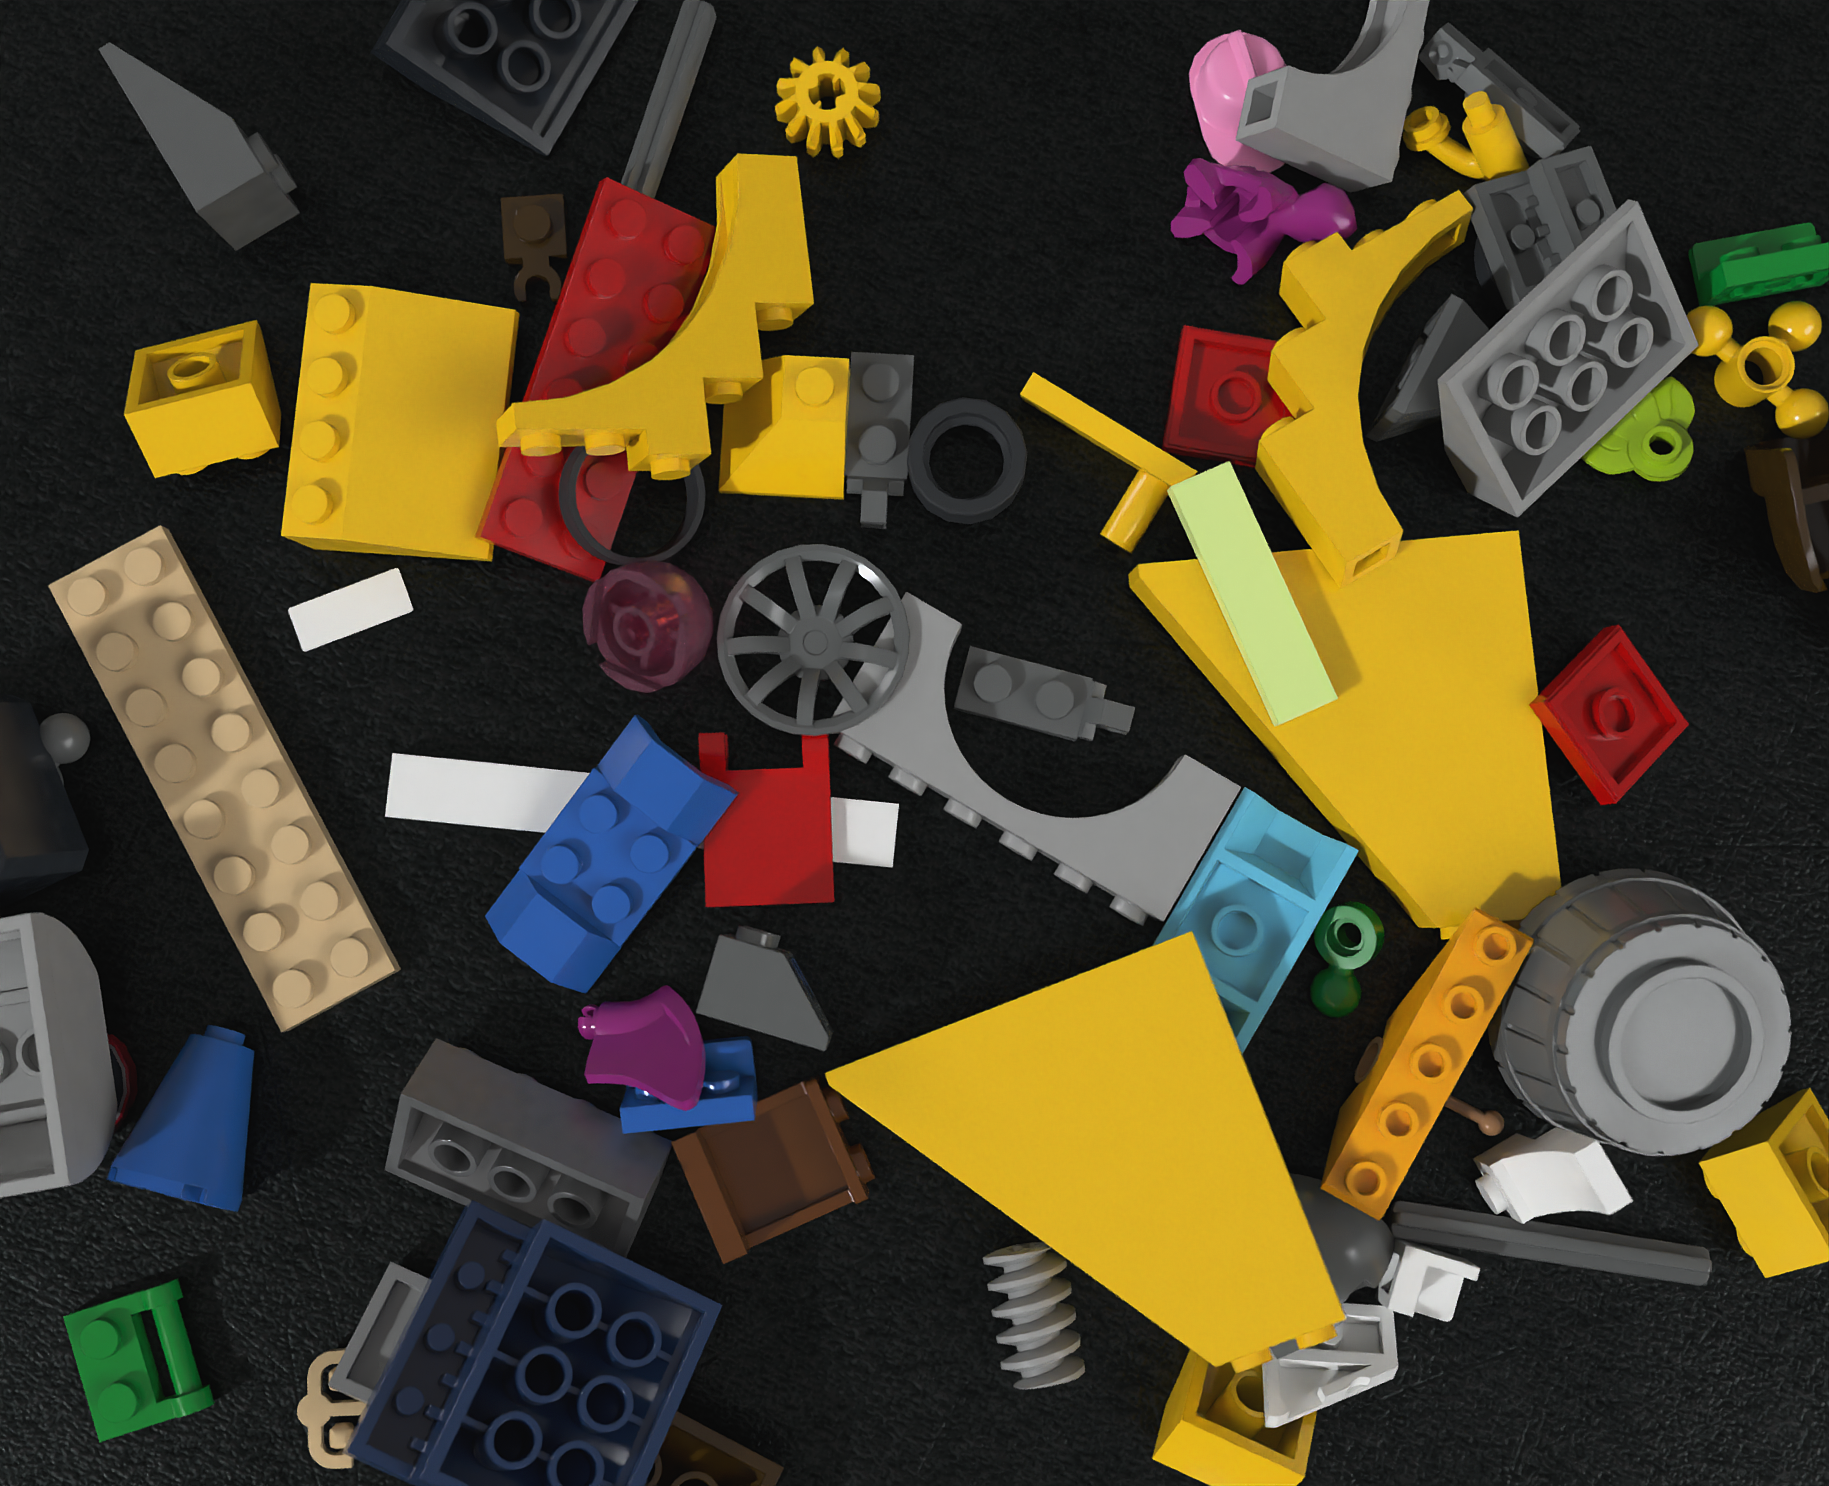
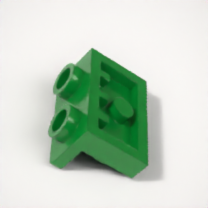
(1759, 264)

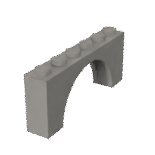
(1345, 121)
(1131, 853)

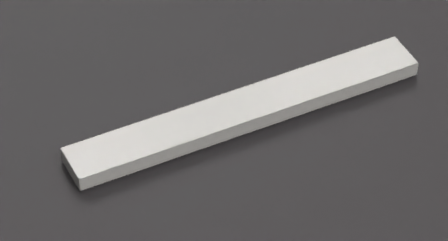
(534, 797)

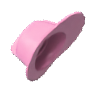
(1219, 89)

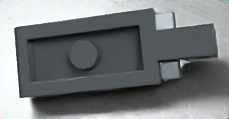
(1537, 121)
(878, 431)
(1038, 697)

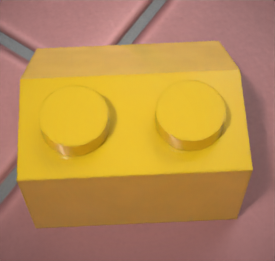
(203, 400)
(1777, 1184)
(1219, 1432)

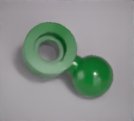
(1336, 989)

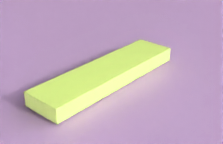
(1252, 593)

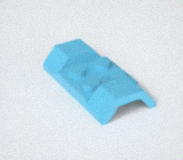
(1257, 904)

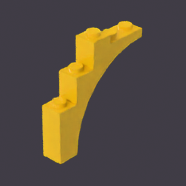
(752, 284)
(1320, 459)

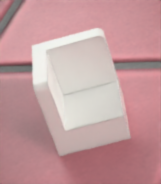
(1423, 1281)

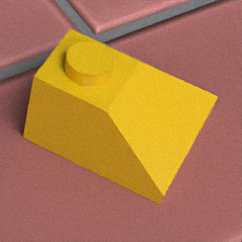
(789, 431)

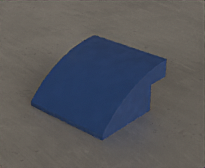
(533, 1364)

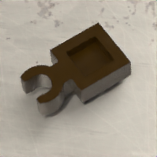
(536, 238)

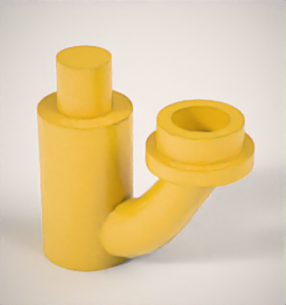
(1488, 130)

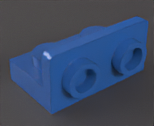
(726, 1095)

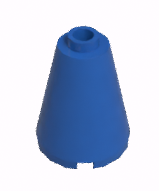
(195, 1125)

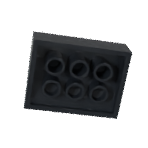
(505, 59)

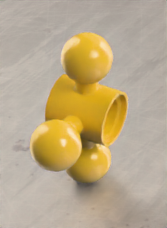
(1790, 329)

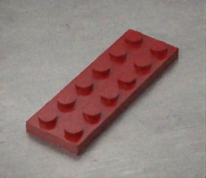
(616, 311)

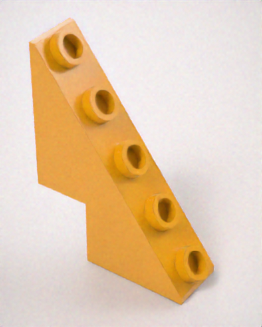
(1421, 1061)

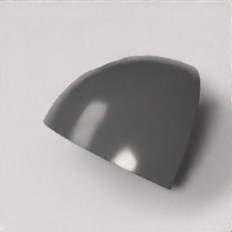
(1351, 1243)

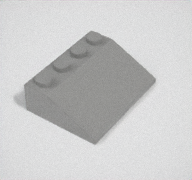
(1564, 365)

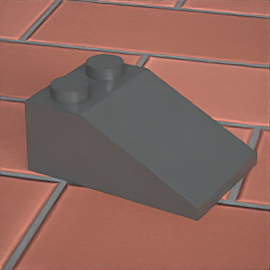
(223, 171)

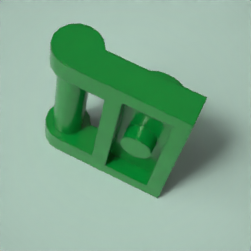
(120, 1366)

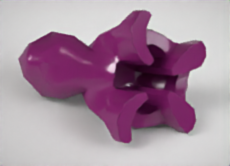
(1254, 210)

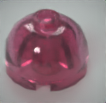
(648, 624)

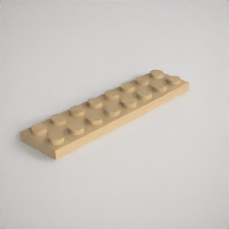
(224, 778)

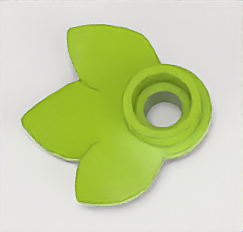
(1658, 417)

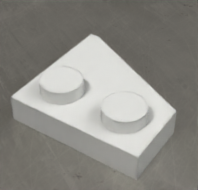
(1333, 1370)

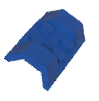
(607, 858)

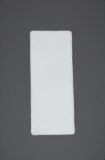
(350, 609)

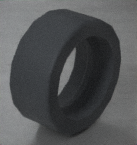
(973, 413)

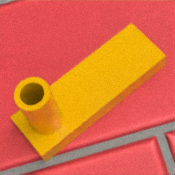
(1156, 467)

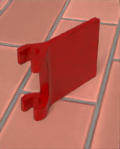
(774, 834)

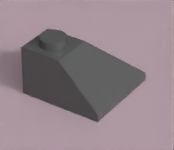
(1414, 395)

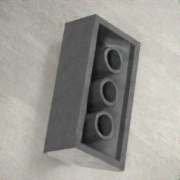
(523, 1149)

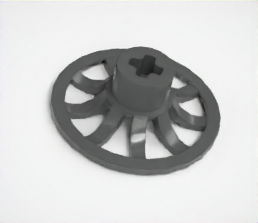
(813, 640)

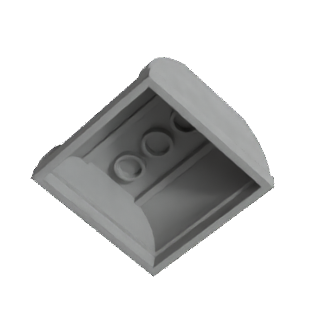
(53, 1058)

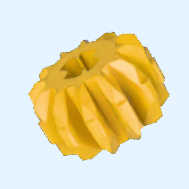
(835, 79)

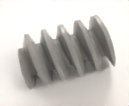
(1036, 1315)

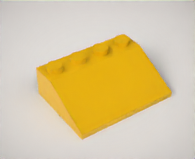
(397, 422)

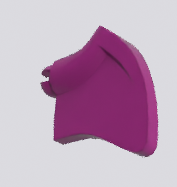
(647, 1046)

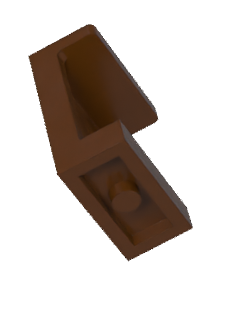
(775, 1169)

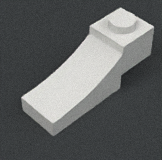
(1549, 1176)

